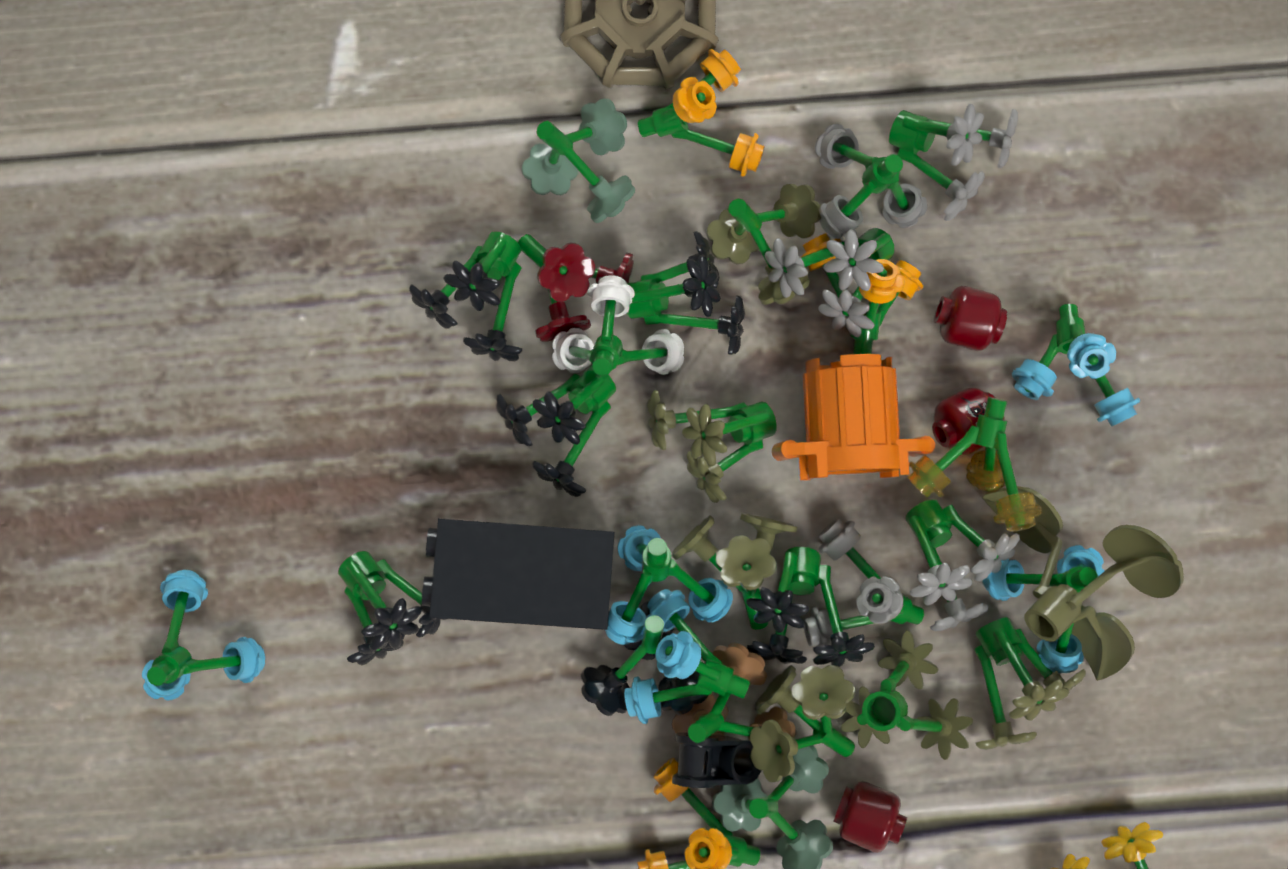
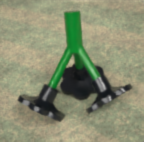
(607, 685)

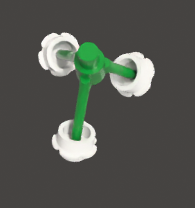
(611, 299)

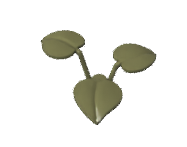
(1138, 552)

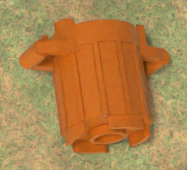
(852, 421)

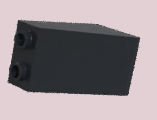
(519, 574)

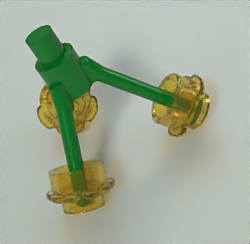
(986, 470)

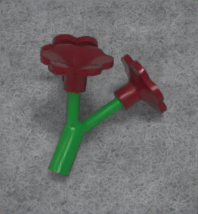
(565, 274)

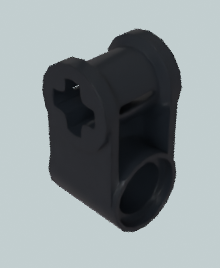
(714, 762)

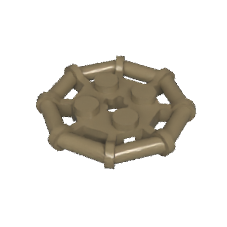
(639, 39)

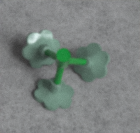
(556, 166)
(746, 804)

